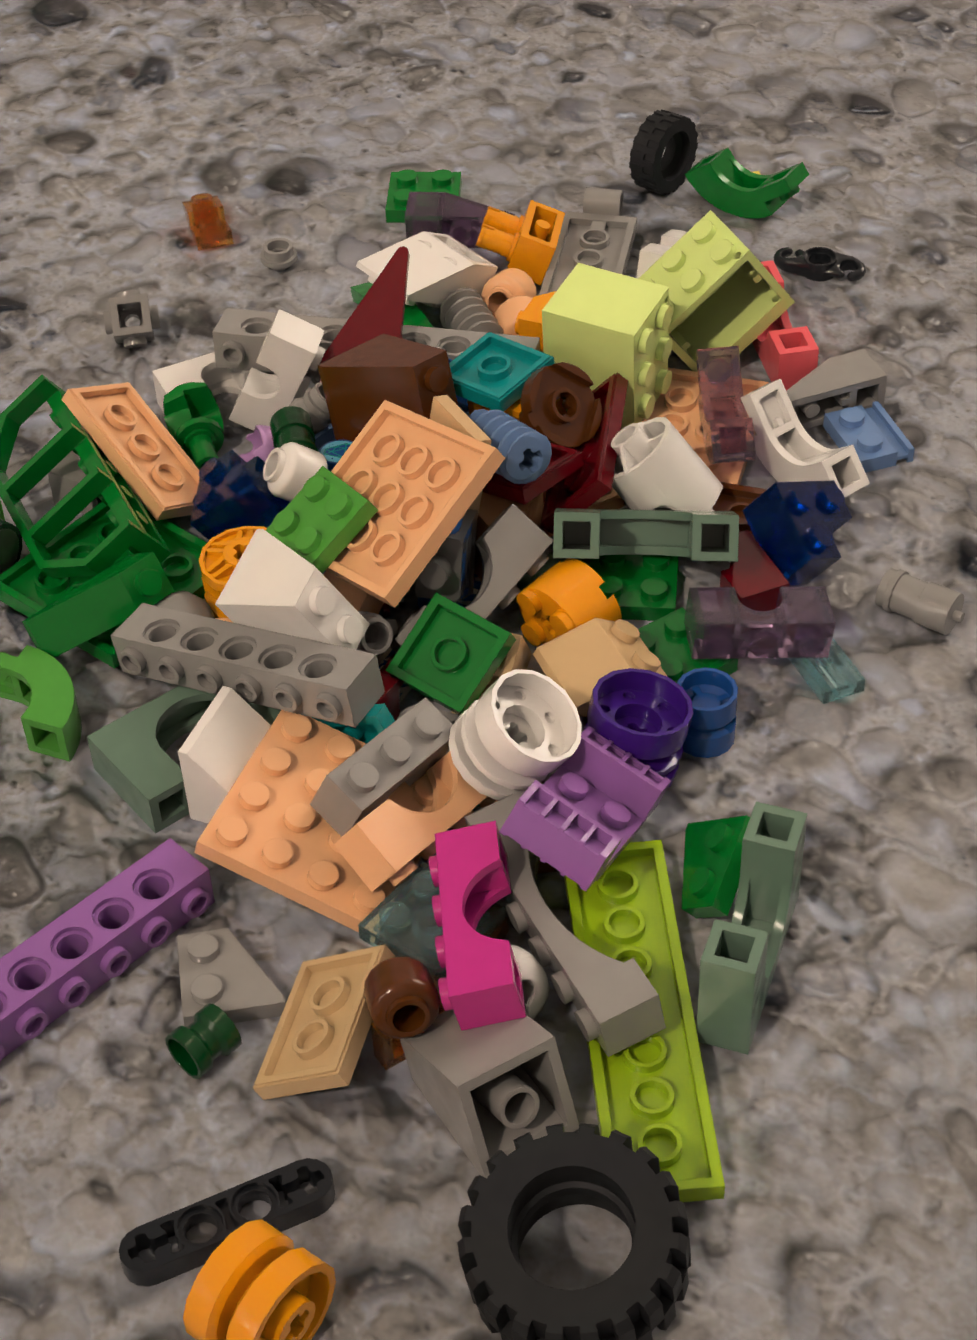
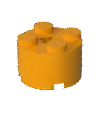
(564, 600)

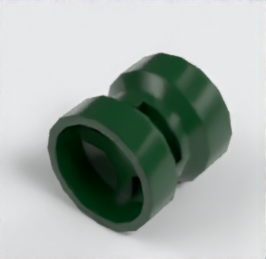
(203, 1041)

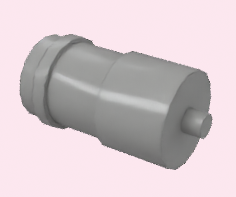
(924, 602)

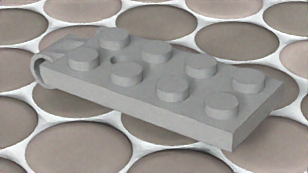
(593, 238)

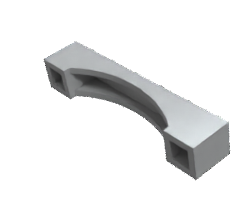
(610, 995)

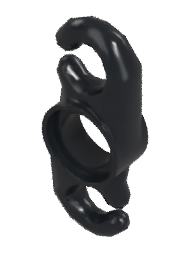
(807, 264)

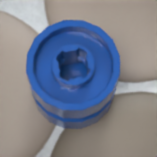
(714, 711)

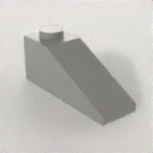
(838, 384)

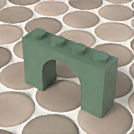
(646, 532)
(134, 756)
(745, 952)

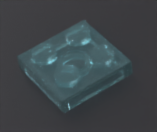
(408, 922)

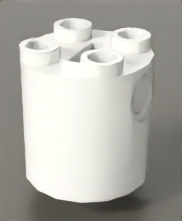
(661, 469)

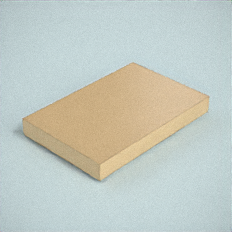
(320, 1026)

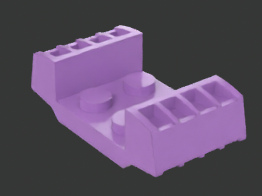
(586, 809)

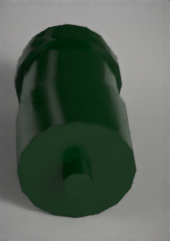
(292, 425)

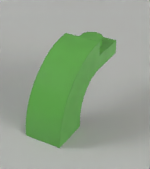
(52, 715)

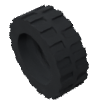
(646, 160)

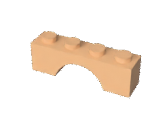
(392, 836)

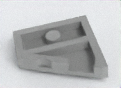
(222, 973)

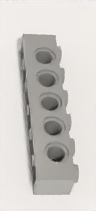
(254, 662)

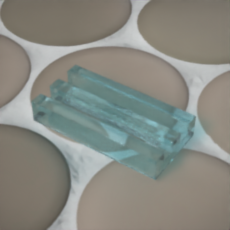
(838, 670)

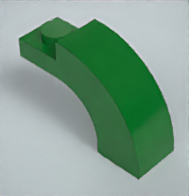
(741, 192)

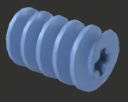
(524, 449)

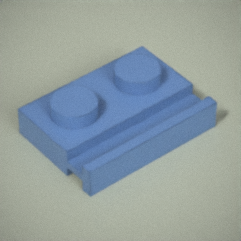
(872, 433)

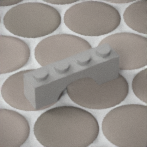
(507, 552)

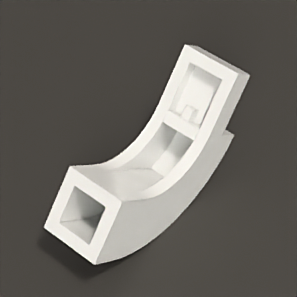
(790, 451)

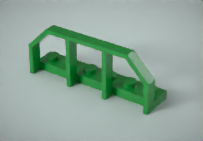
(102, 480)

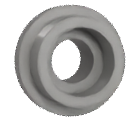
(278, 254)

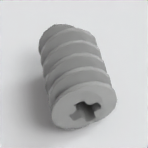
(467, 312)

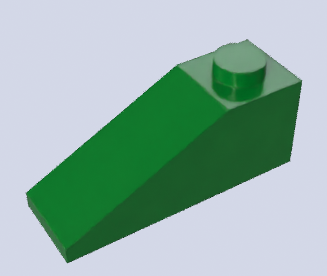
(99, 604)

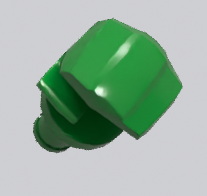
(194, 421)

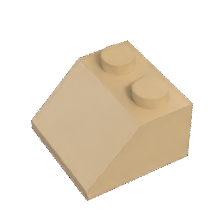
(590, 652)

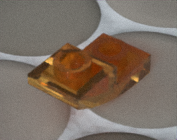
(207, 221)

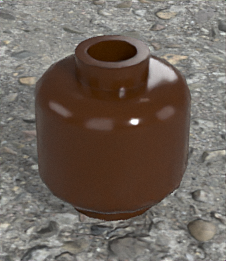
(401, 997)

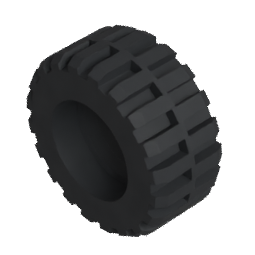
(561, 1173)

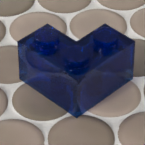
(233, 496)
(797, 526)

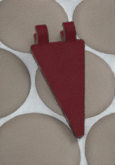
(379, 310)

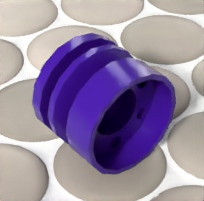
(643, 716)

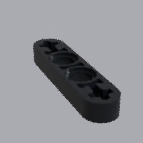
(224, 1213)

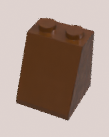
(381, 371)

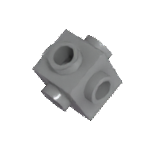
(129, 305)

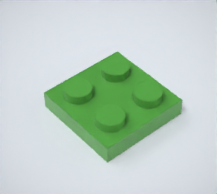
(322, 519)

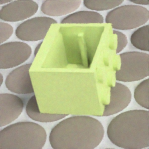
(716, 290)
(610, 327)

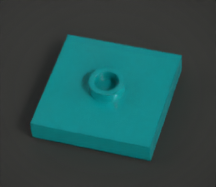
(495, 371)

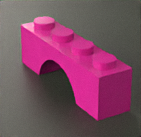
(481, 971)

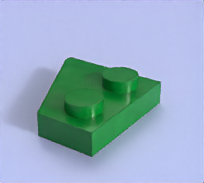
(712, 865)

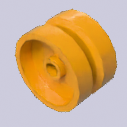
(259, 1289)

